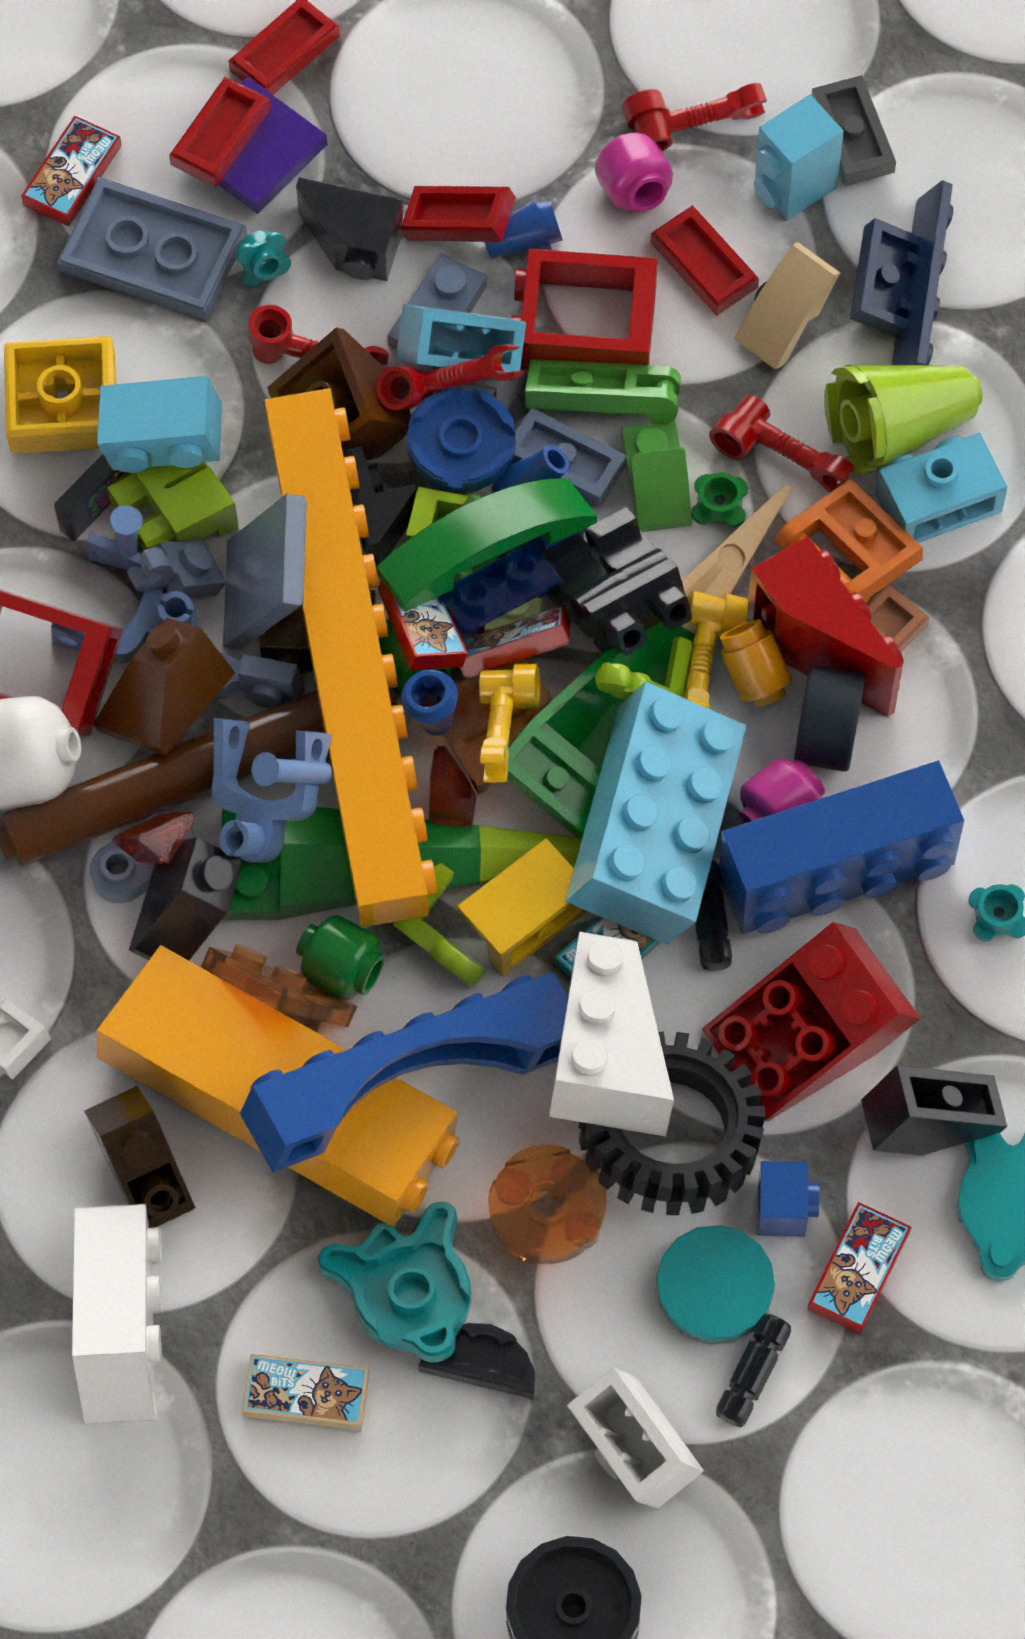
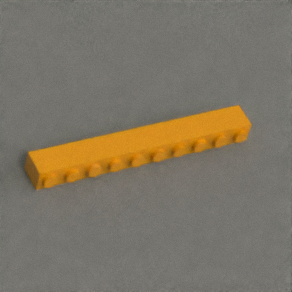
(349, 666)

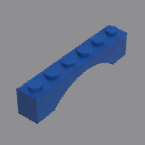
(510, 1030)

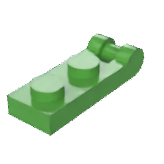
(604, 388)

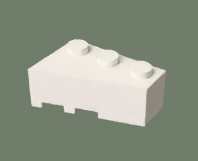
(610, 1043)
(114, 1313)

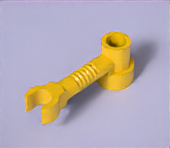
(712, 618)
(505, 692)

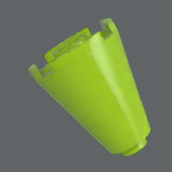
(896, 409)

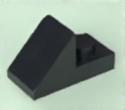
(385, 511)

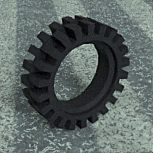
(699, 1179)

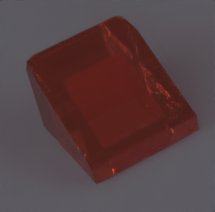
(451, 794)
(156, 838)

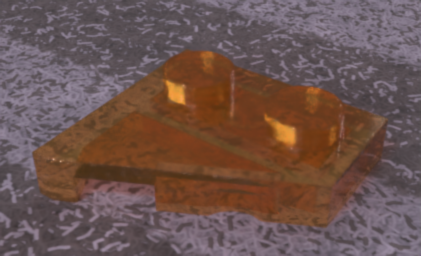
(276, 986)

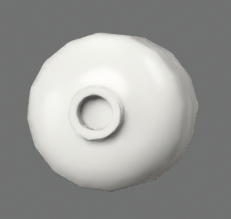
(35, 751)

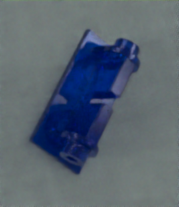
(500, 588)

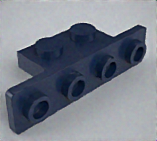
(901, 276)

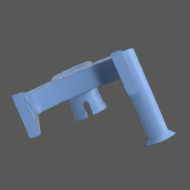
(154, 604)
(259, 822)

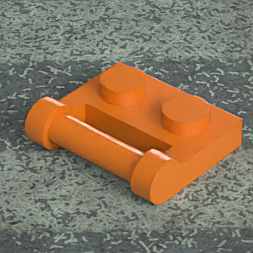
(861, 533)

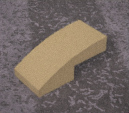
(786, 304)

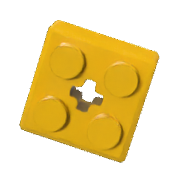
(32, 382)

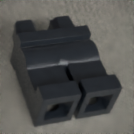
(617, 584)

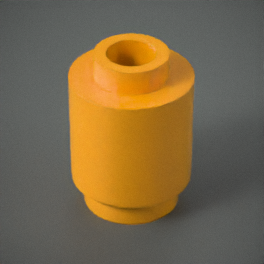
(755, 663)

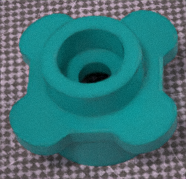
(262, 257)
(1003, 897)

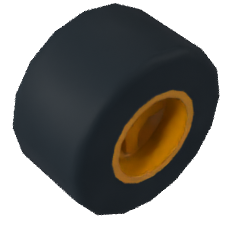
(829, 718)

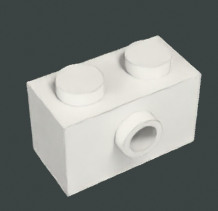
(634, 1438)

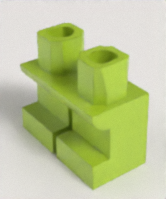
(181, 502)

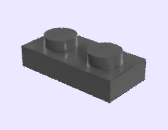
(864, 144)

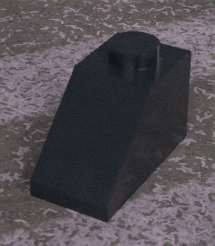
(352, 227)
(185, 899)
(931, 1110)

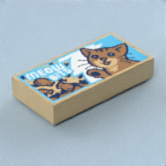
(306, 1392)

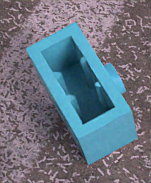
(797, 157)
(455, 337)
(160, 423)
(942, 487)

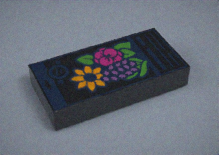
(85, 498)

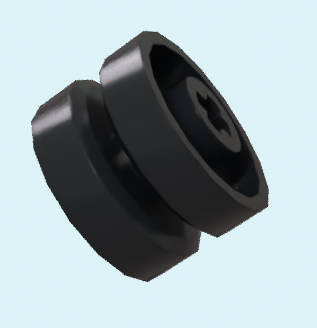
(576, 1574)

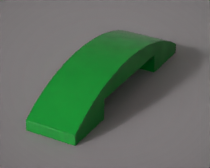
(479, 531)

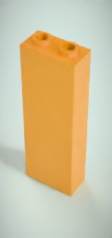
(211, 1041)

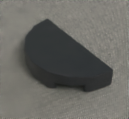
(487, 1359)

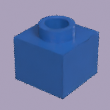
(785, 1198)

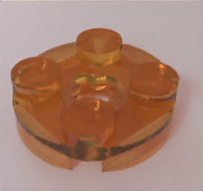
(530, 1233)

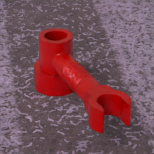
(649, 115)
(273, 336)
(406, 387)
(748, 425)

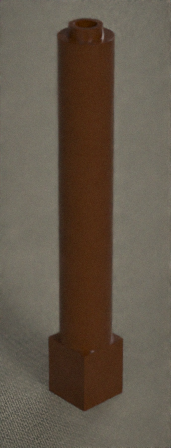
(150, 784)

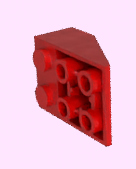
(822, 623)
(813, 1018)

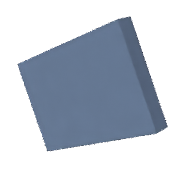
(152, 249)
(265, 571)

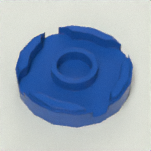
(461, 440)

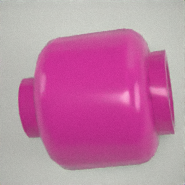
(634, 172)
(779, 788)

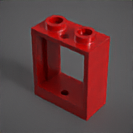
(591, 271)
(93, 661)

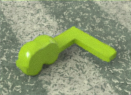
(622, 683)
(441, 948)

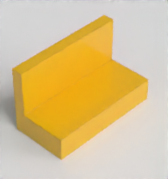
(523, 906)

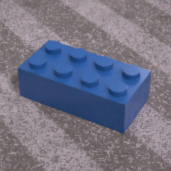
(840, 848)

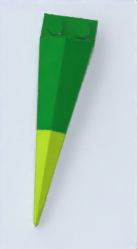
(316, 875)

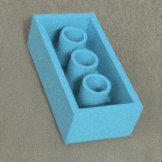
(656, 813)

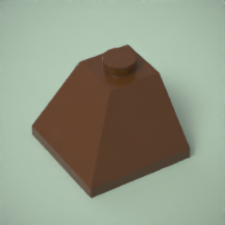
(351, 375)
(164, 687)

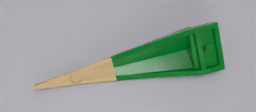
(565, 744)

